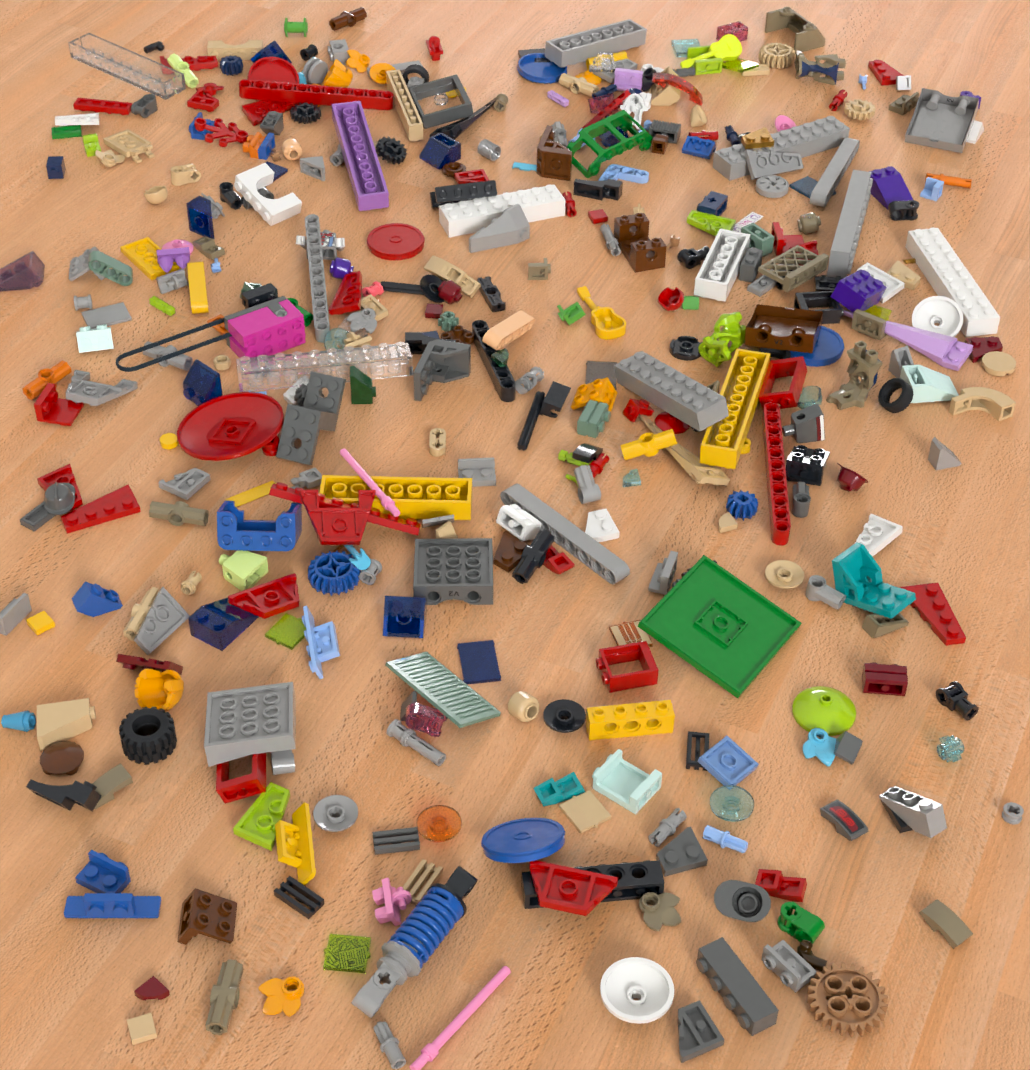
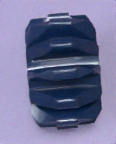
(231, 65)

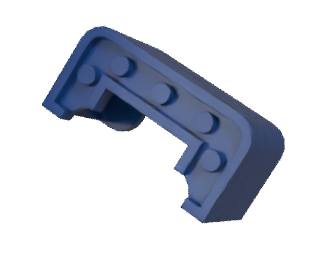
(258, 535)

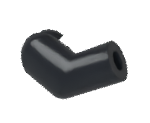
(157, 45)

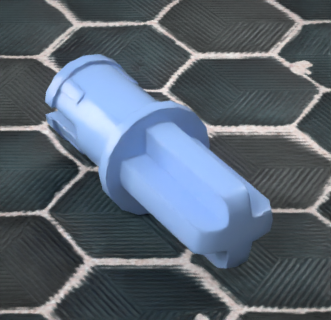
(724, 839)

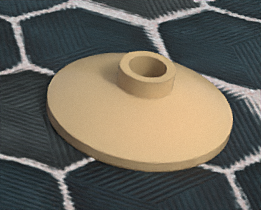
(784, 574)

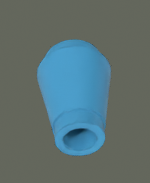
(19, 721)

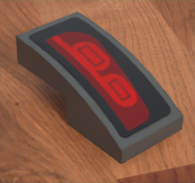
(846, 821)

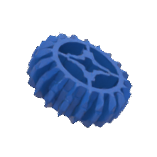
(333, 573)

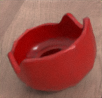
(671, 299)

